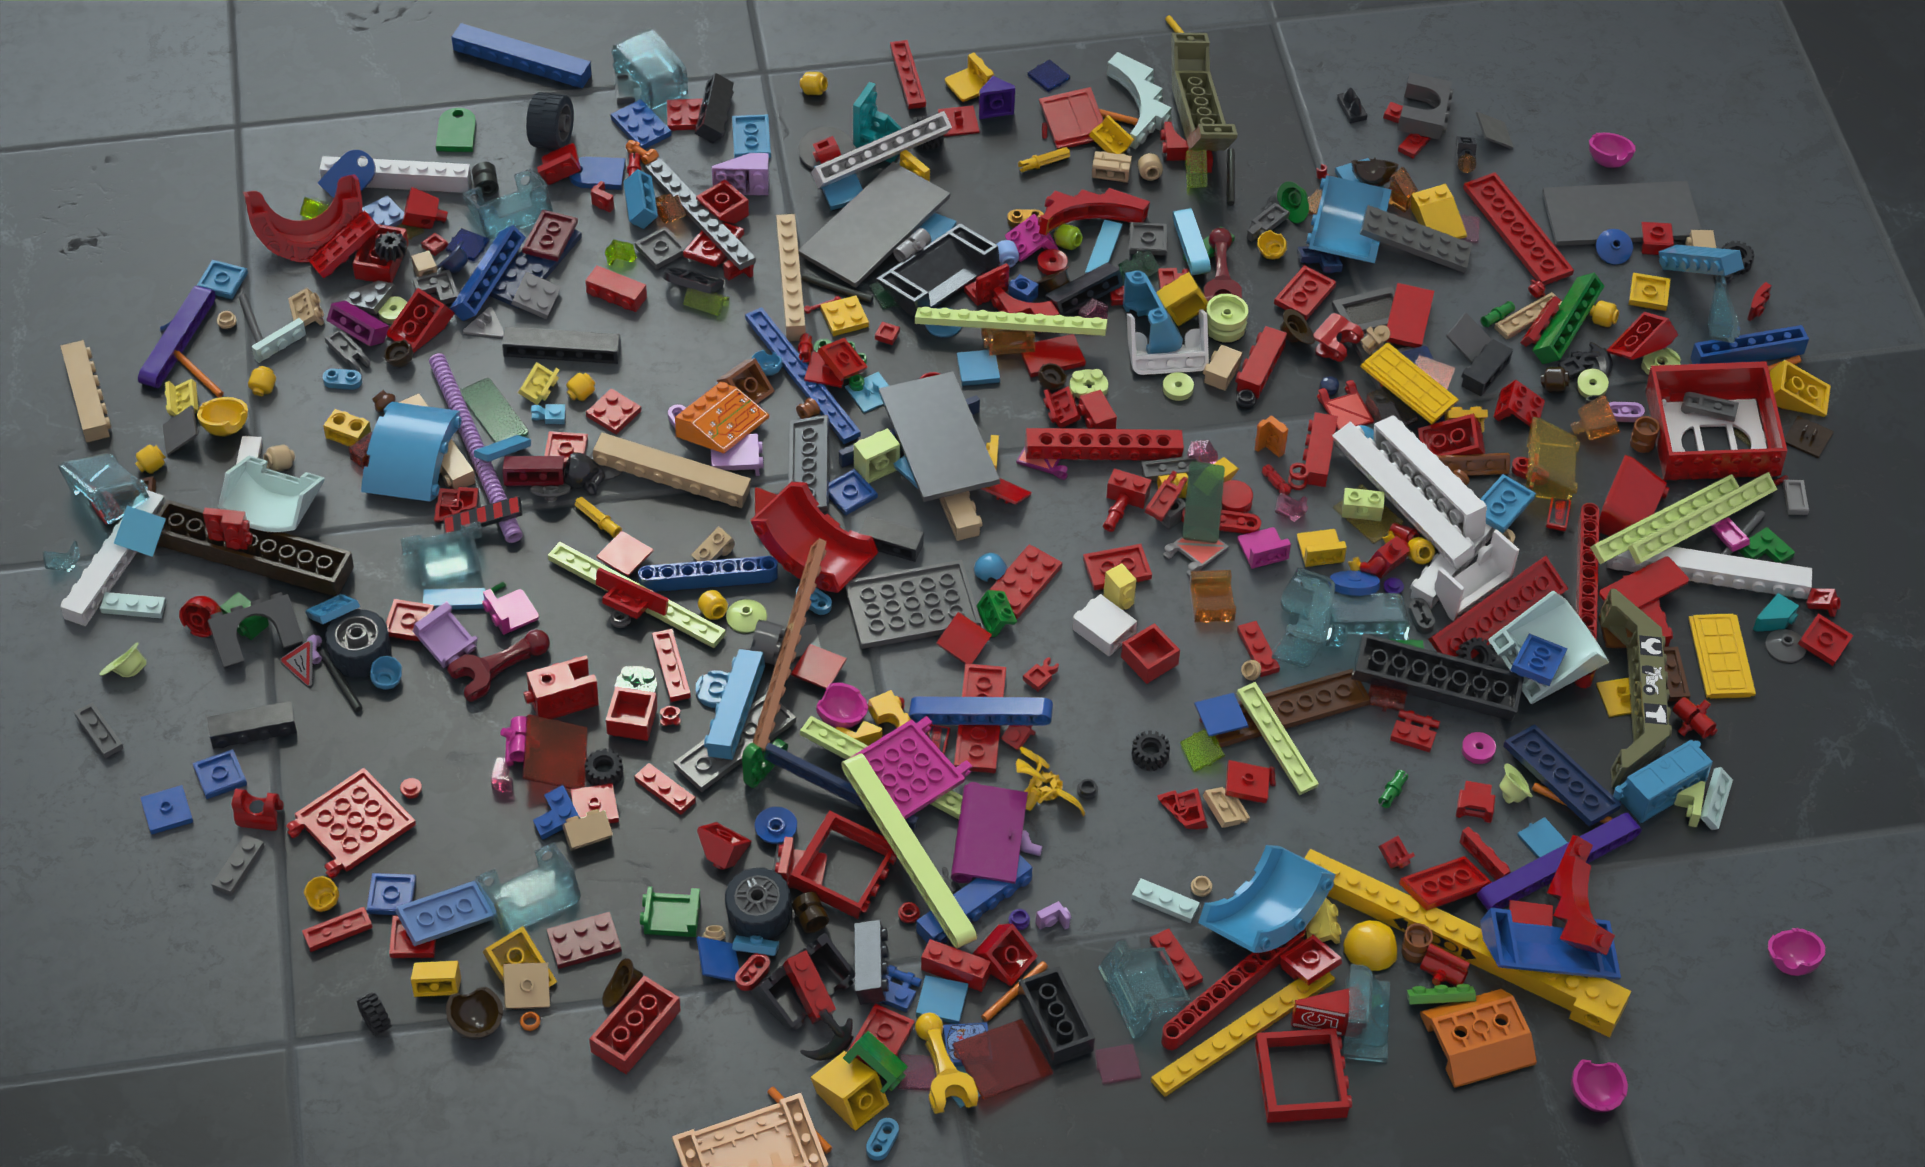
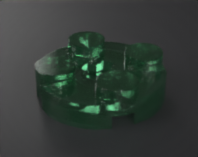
(637, 674)

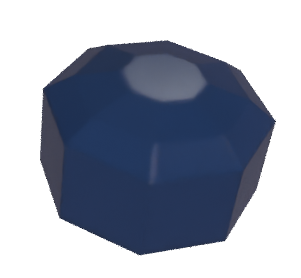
(1330, 384)

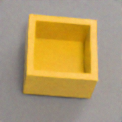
(1183, 299)

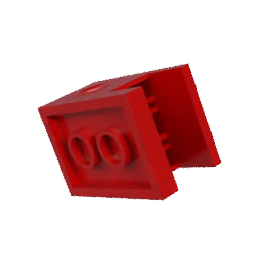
(561, 688)

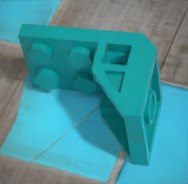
(868, 122)

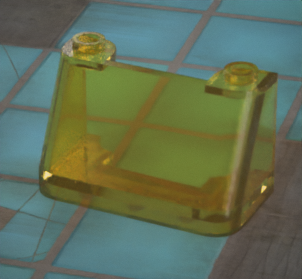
(1551, 461)

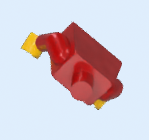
(1385, 558)

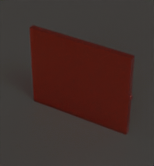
(554, 752)
(1002, 1058)

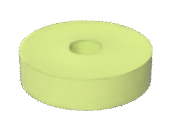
(393, 303)
(1592, 376)
(1178, 379)

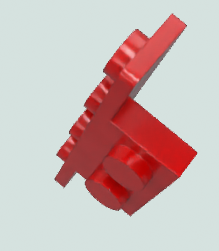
(628, 596)

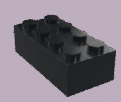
(1056, 1016)

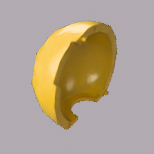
(223, 415)
(1371, 945)

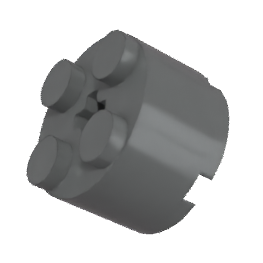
(768, 639)

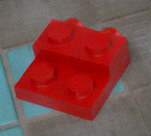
(228, 526)
(1309, 960)

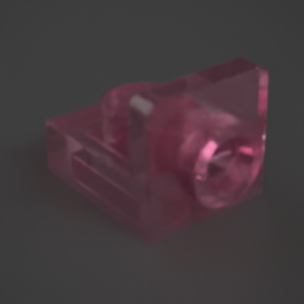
(499, 777)

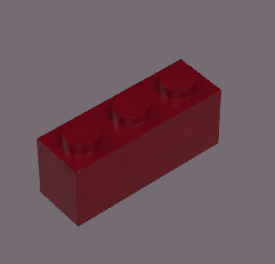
(533, 470)

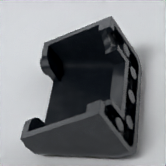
(779, 995)

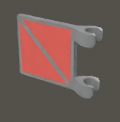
(1198, 552)

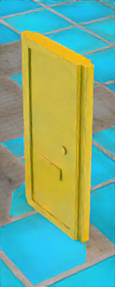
(1409, 383)
(1721, 656)

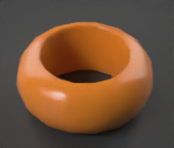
(530, 1015)

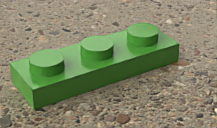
(1441, 994)

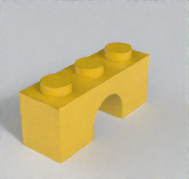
(887, 709)

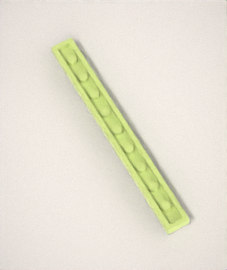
(1011, 321)
(1702, 518)
(1620, 541)
(676, 615)
(847, 746)

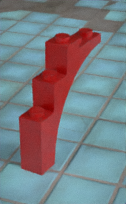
(1088, 205)

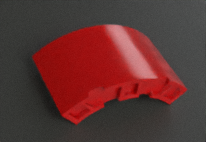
(795, 523)

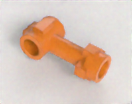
(647, 156)

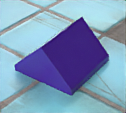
(996, 98)

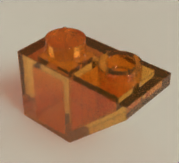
(1402, 188)
(669, 208)

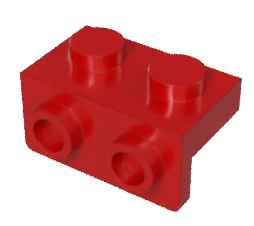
(1062, 407)

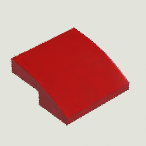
(963, 639)

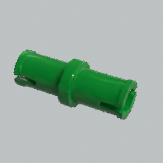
(1497, 314)
(1393, 788)

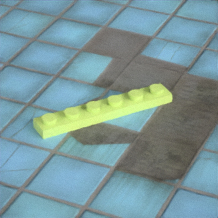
(1277, 738)

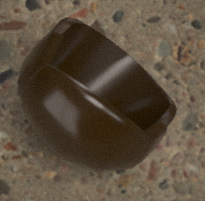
(398, 353)
(1051, 376)

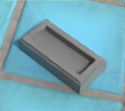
(1795, 497)

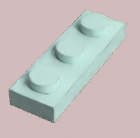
(278, 340)
(133, 605)
(1716, 798)
(1165, 900)

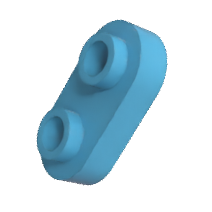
(342, 379)
(819, 599)
(881, 1140)

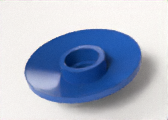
(1610, 253)
(775, 818)

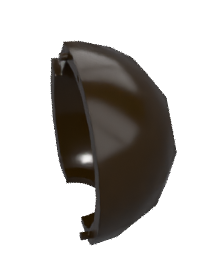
(1374, 172)
(475, 1013)

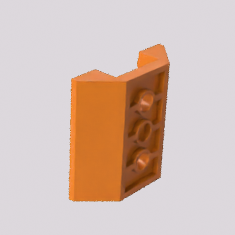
(1487, 1047)

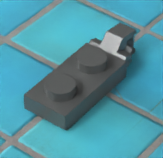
(1267, 221)

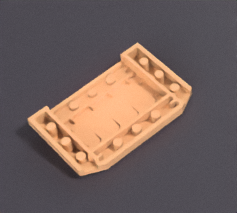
(764, 1138)

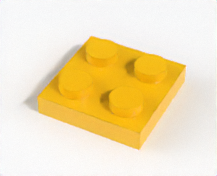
(1649, 291)
(844, 315)

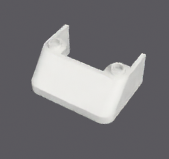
(1189, 358)
(1478, 581)

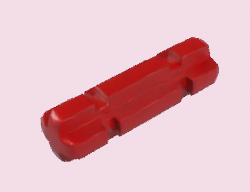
(1277, 481)

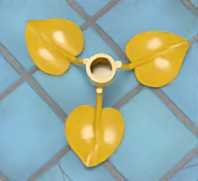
(1033, 793)

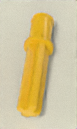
(1044, 159)
(603, 521)

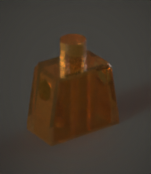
(1596, 419)

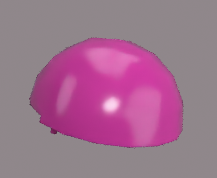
(1611, 149)
(842, 706)
(1796, 951)
(1599, 1085)

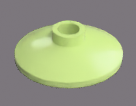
(742, 621)

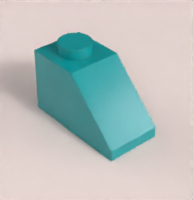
(1777, 614)

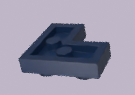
(1329, 262)

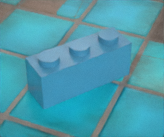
(640, 199)

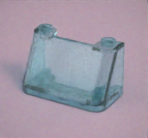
(105, 484)

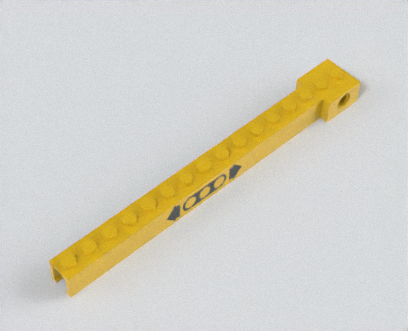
(1591, 1000)

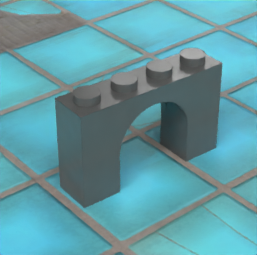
(1434, 92)
(277, 610)

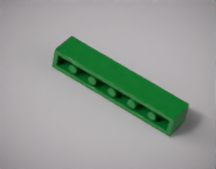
(1568, 318)

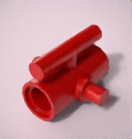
(1695, 718)
(1444, 966)

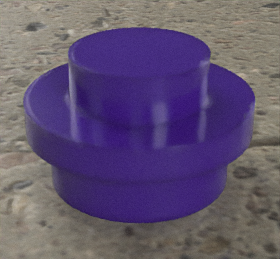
(1393, 585)
(1019, 918)

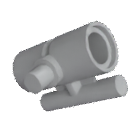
(914, 243)

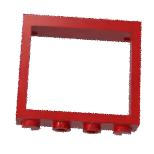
(857, 833)
(1305, 1111)

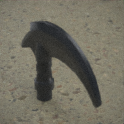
(1601, 355)
(839, 1042)

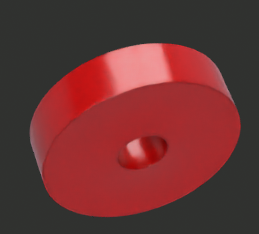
(1052, 255)

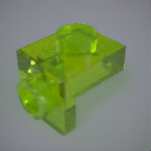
(620, 250)

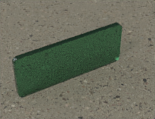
(493, 410)
(1203, 502)

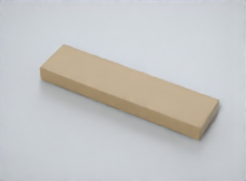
(1523, 318)

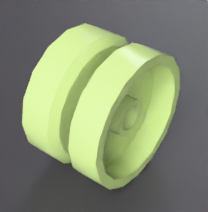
(1226, 317)

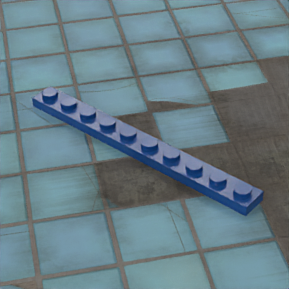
(778, 343)

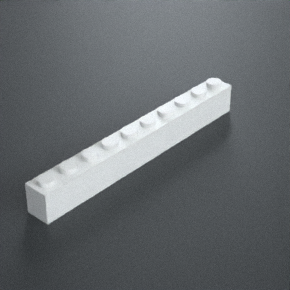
(1404, 495)
(1729, 571)

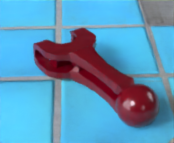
(1220, 240)
(486, 668)

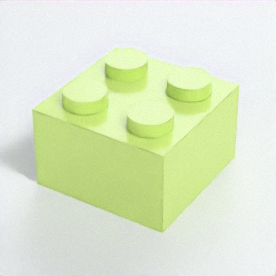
(876, 455)

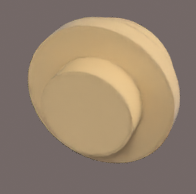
(226, 319)
(1251, 669)
(1201, 886)
(714, 932)

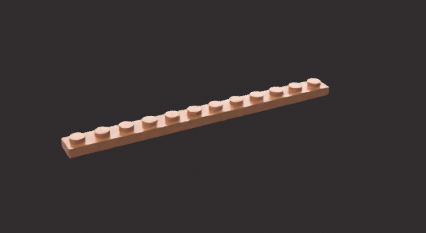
(790, 641)

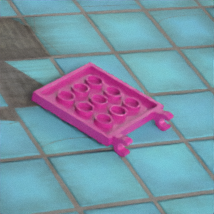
(913, 767)

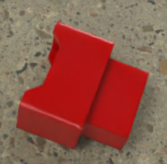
(1476, 801)

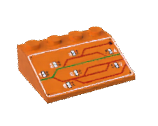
(719, 418)

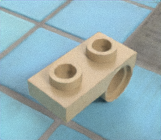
(715, 545)

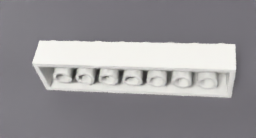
(1431, 476)

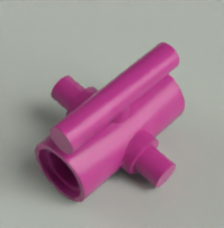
(515, 740)

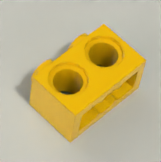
(346, 428)

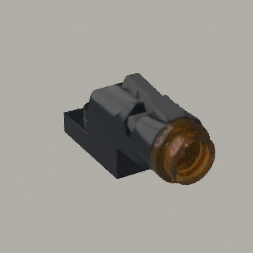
(1466, 153)

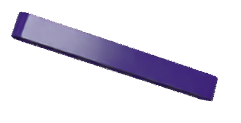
(1542, 870)

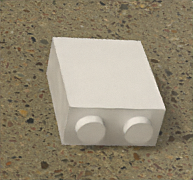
(1104, 624)

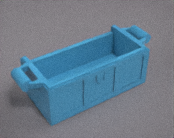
(1659, 782)

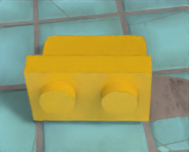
(970, 80)

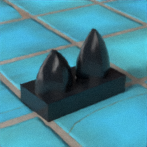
(1352, 106)

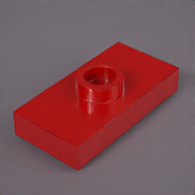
(1413, 145)

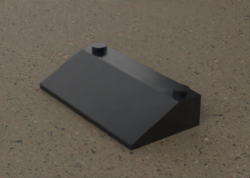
(940, 269)

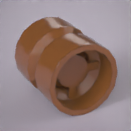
(1644, 434)
(1416, 942)

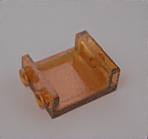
(1008, 341)
(1212, 596)

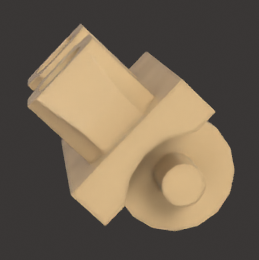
(1375, 339)

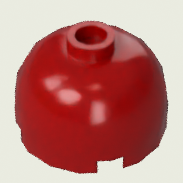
(196, 614)

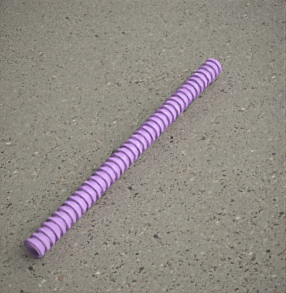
(473, 442)

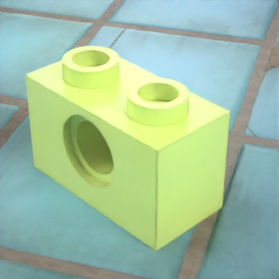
(1363, 504)

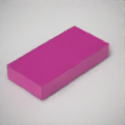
(1730, 534)

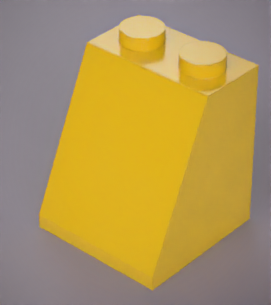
(850, 1090)

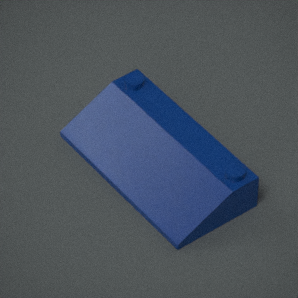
(1541, 950)

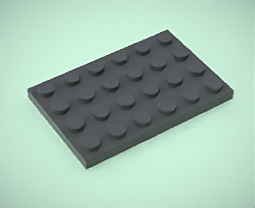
(910, 603)

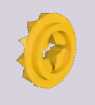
(1054, 781)

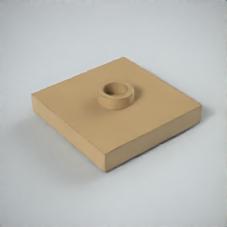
(526, 985)

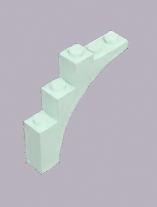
(1139, 82)

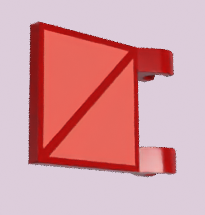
(1347, 407)

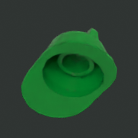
(1294, 200)

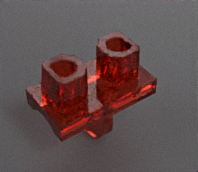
(1387, 698)

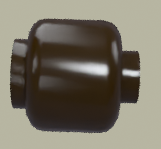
(1555, 379)

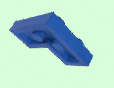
(561, 810)

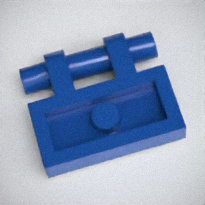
(901, 995)

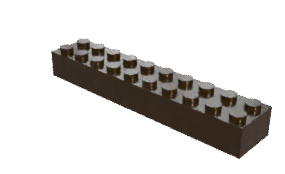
(269, 555)

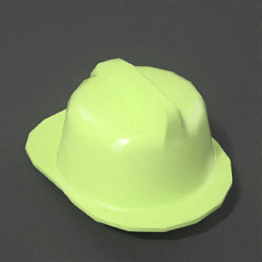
(127, 664)
(1514, 785)

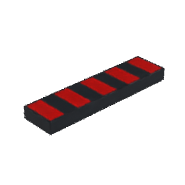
(486, 514)

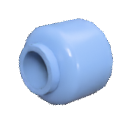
(1008, 253)

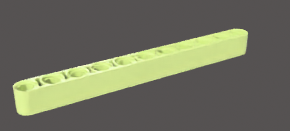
(909, 851)

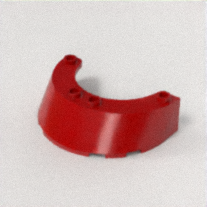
(304, 238)

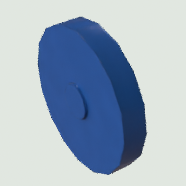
(1355, 583)

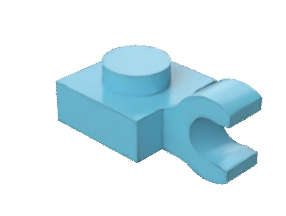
(551, 413)

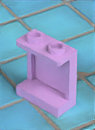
(741, 456)
(444, 635)

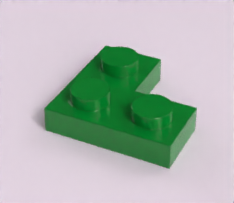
(1767, 543)

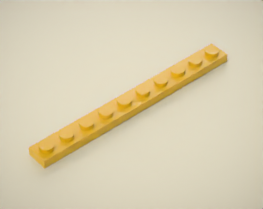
(1236, 1034)

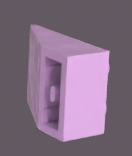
(745, 173)

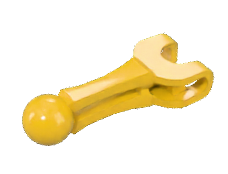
(948, 1080)

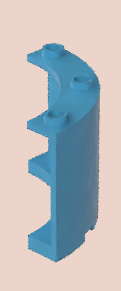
(1341, 218)
(409, 451)
(1273, 904)

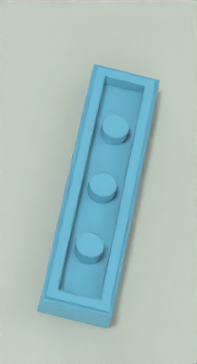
(1104, 245)

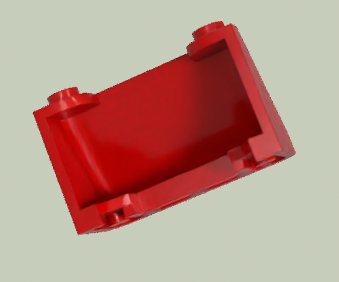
(1631, 497)

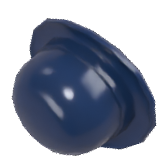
(455, 261)

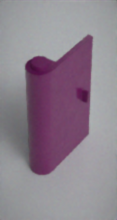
(988, 834)

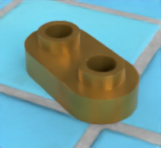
(1017, 216)

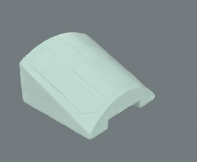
(268, 497)
(1558, 623)

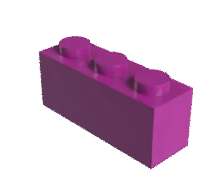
(357, 323)

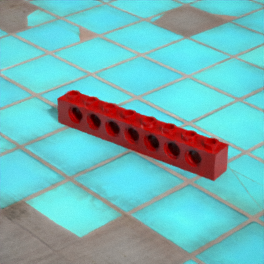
(1103, 444)

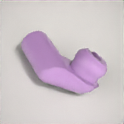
(316, 643)
(1028, 847)

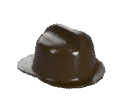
(1054, 281)
(1296, 327)
(621, 983)

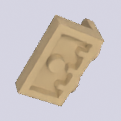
(306, 307)

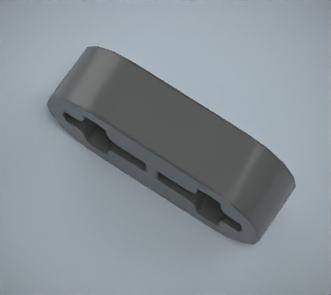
(1425, 614)

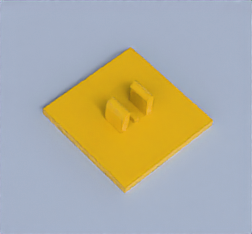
(1615, 696)

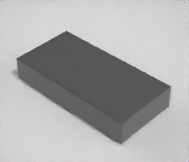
(624, 88)

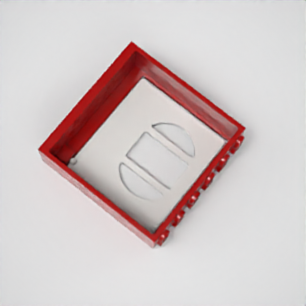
(1729, 381)

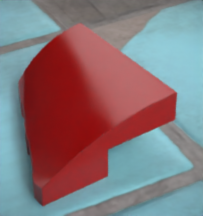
(455, 501)
(1185, 808)

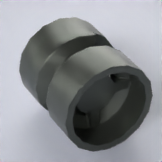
(485, 177)

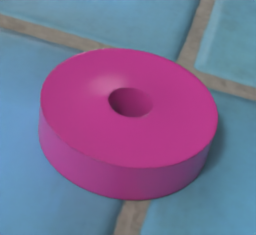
(1475, 755)

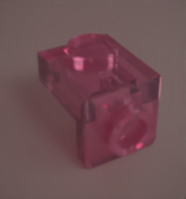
(1094, 309)
(1203, 450)
(1290, 507)

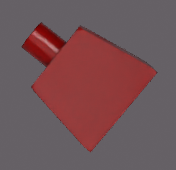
(422, 210)

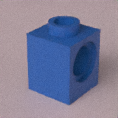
(1023, 289)

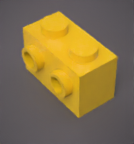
(435, 978)

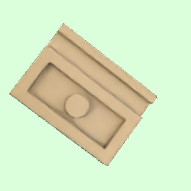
(1225, 808)

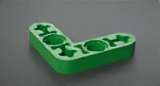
(754, 764)

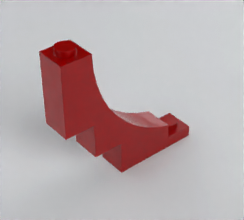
(1571, 888)

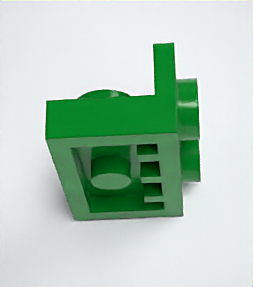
(995, 611)

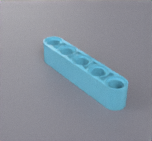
(1191, 241)

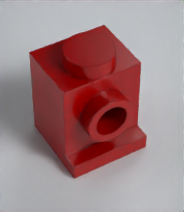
(826, 150)

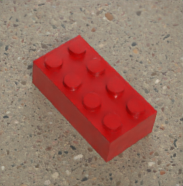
(635, 1024)

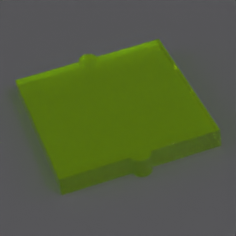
(1202, 749)

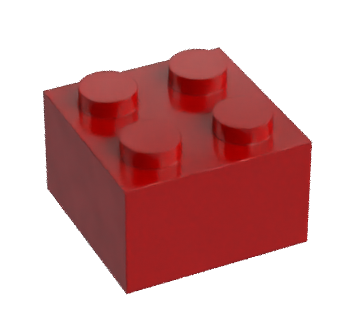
(1150, 653)
(631, 713)

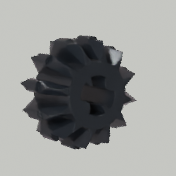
(391, 246)

